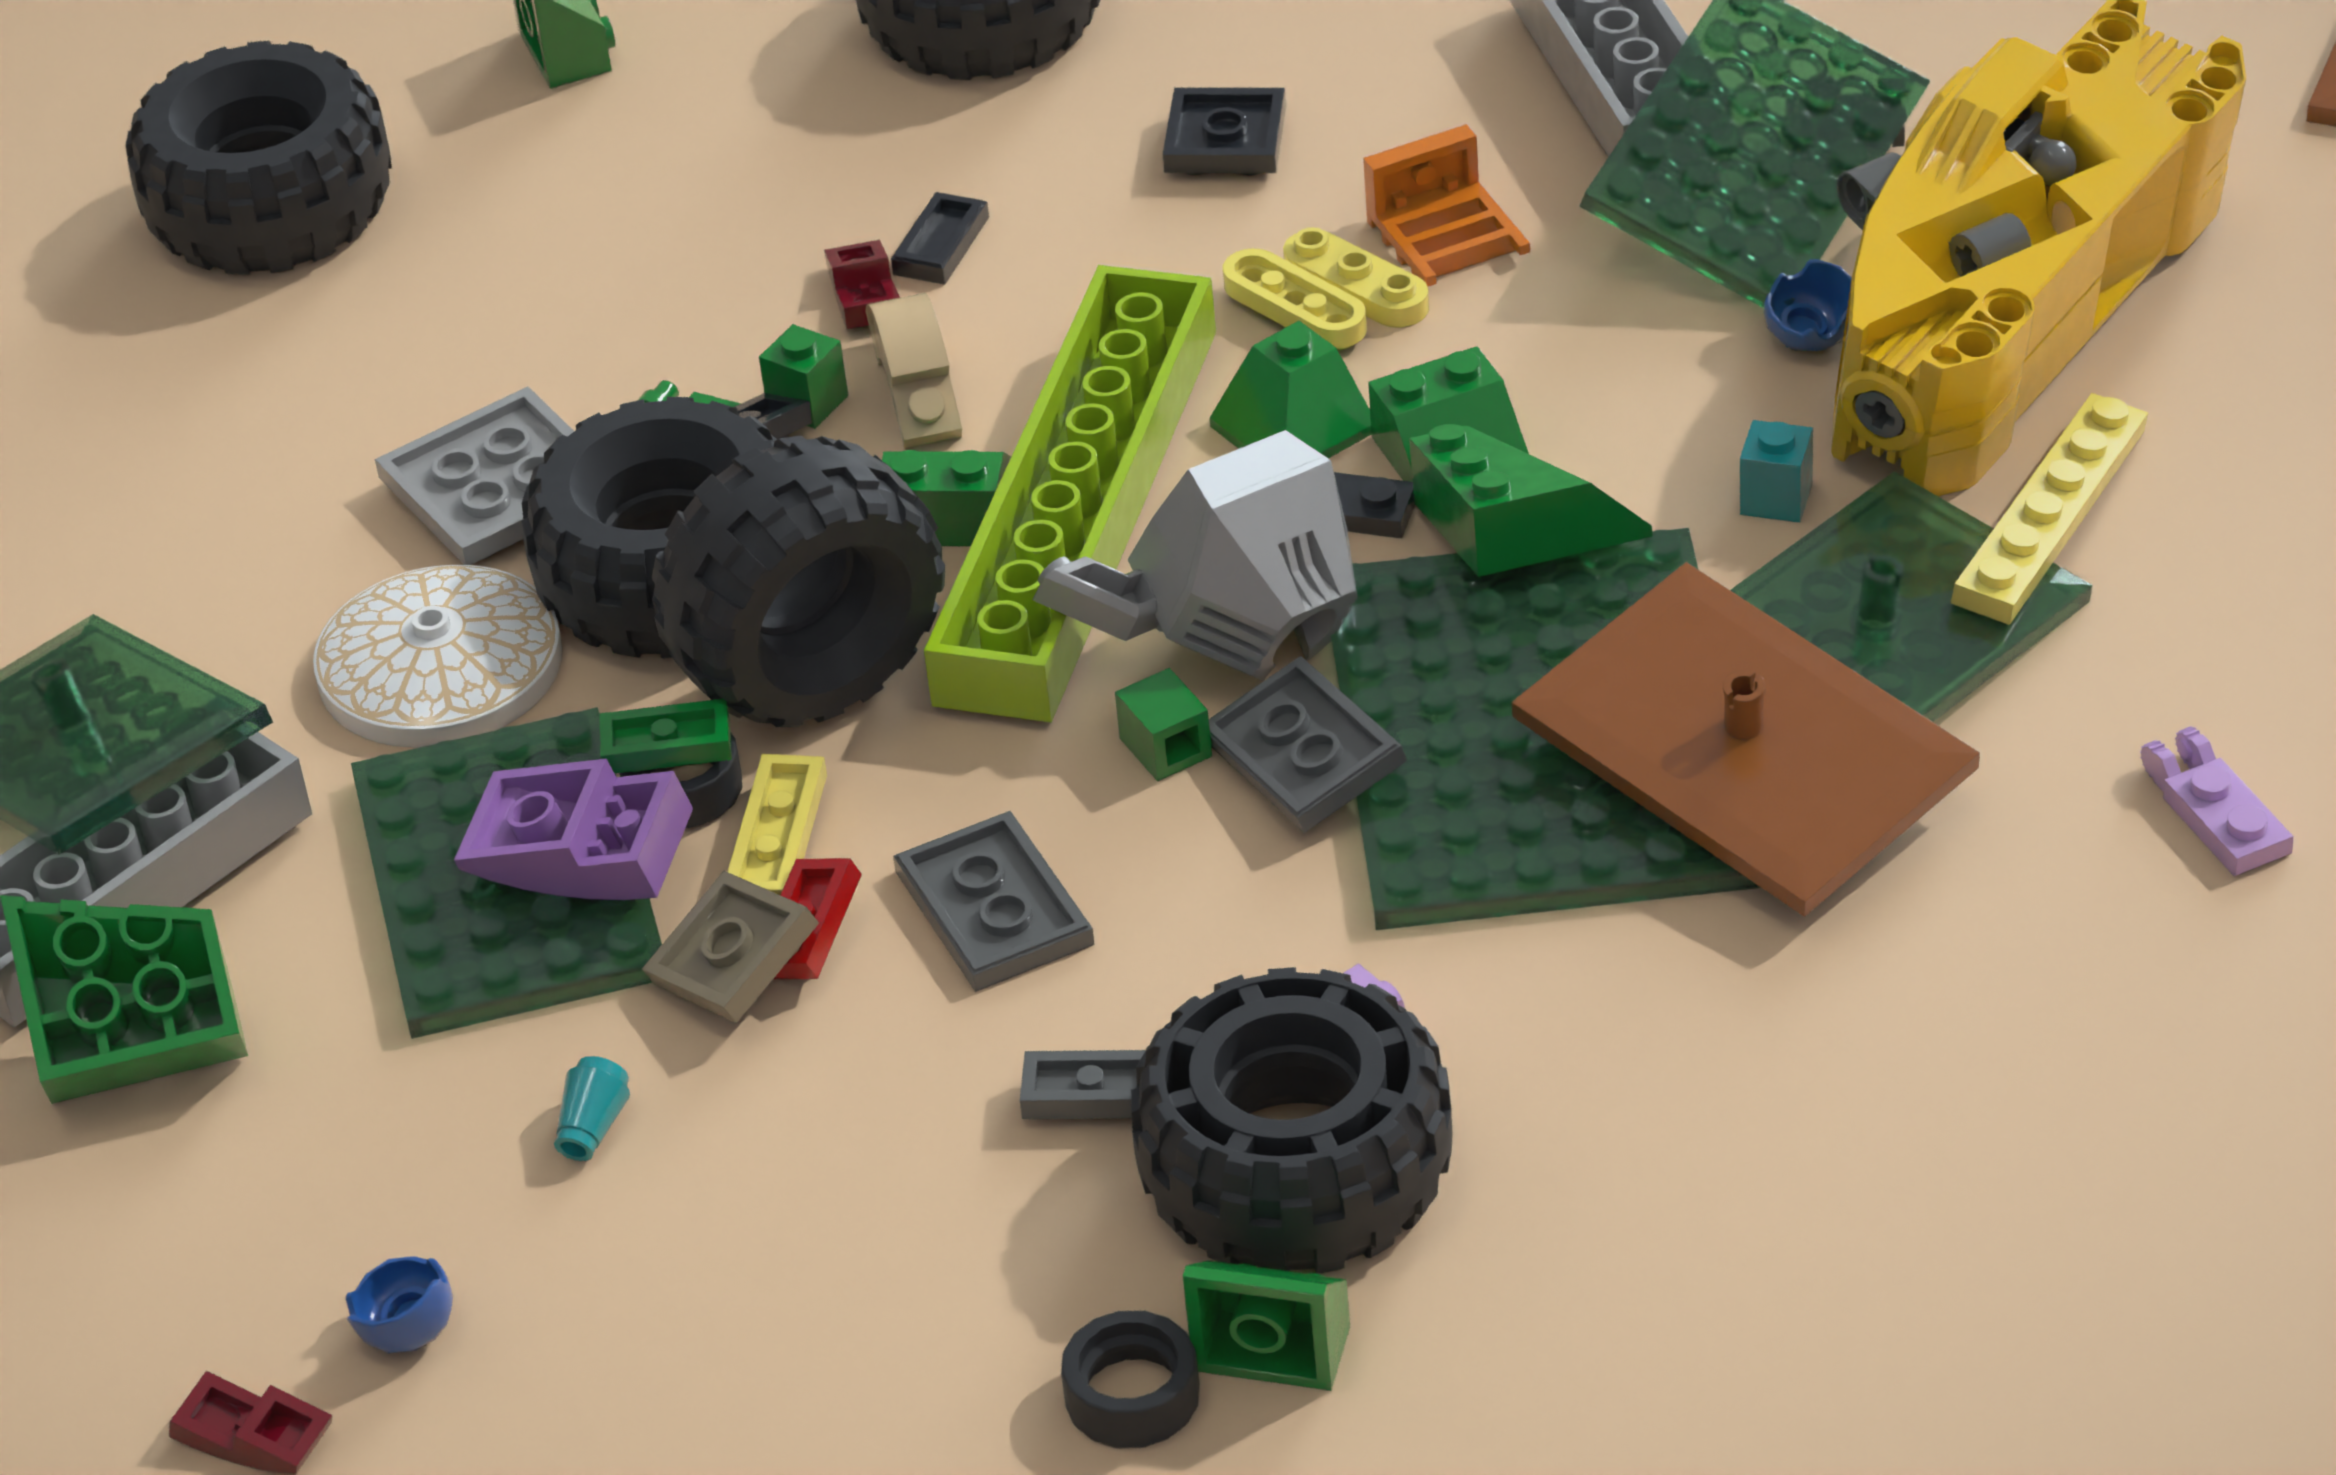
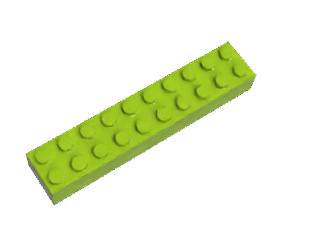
(1070, 489)

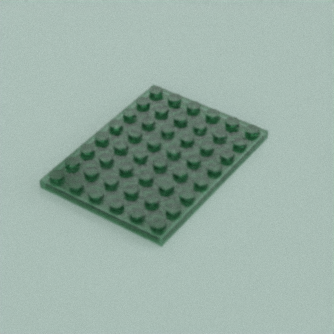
(1484, 806)

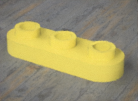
(1386, 290)
(1293, 295)

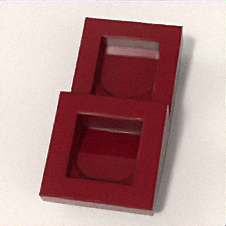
(859, 278)
(248, 1429)

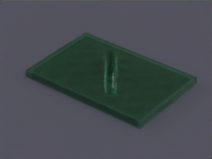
(1880, 591)
(105, 726)

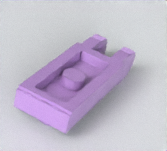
(2216, 803)

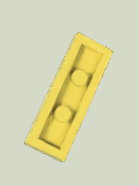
(778, 819)

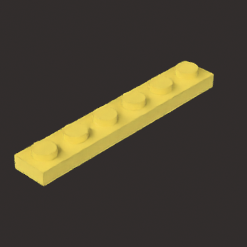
(2049, 508)

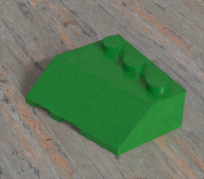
(1508, 506)
(121, 992)

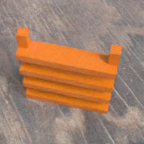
(1435, 208)

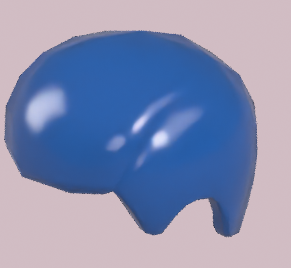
(1819, 306)
(401, 1304)

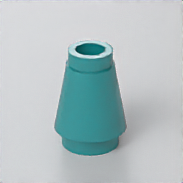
(590, 1104)

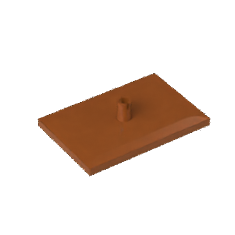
(1746, 737)

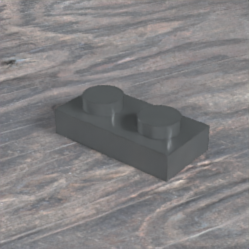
(1078, 1084)

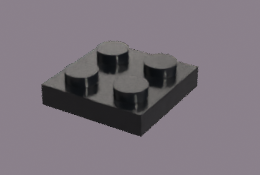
(1224, 130)

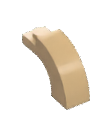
(916, 368)

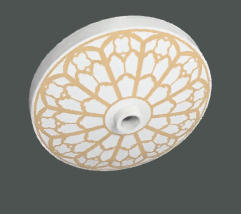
(437, 655)

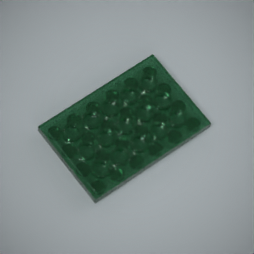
(1747, 143)
(472, 944)

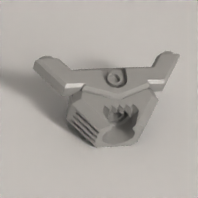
(1227, 561)

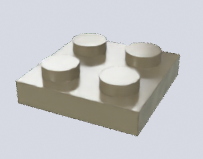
(730, 946)

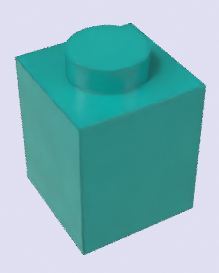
(1776, 471)

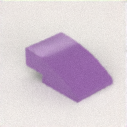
(577, 831)

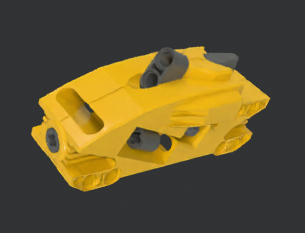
(2019, 231)

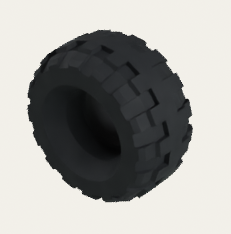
(975, 35)
(258, 157)
(604, 508)
(798, 580)
(1306, 1185)

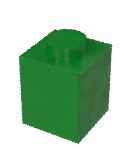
(806, 368)
(1163, 724)

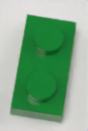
(666, 736)

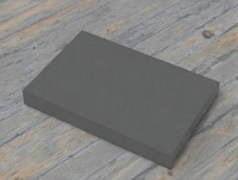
(1304, 744)
(993, 900)

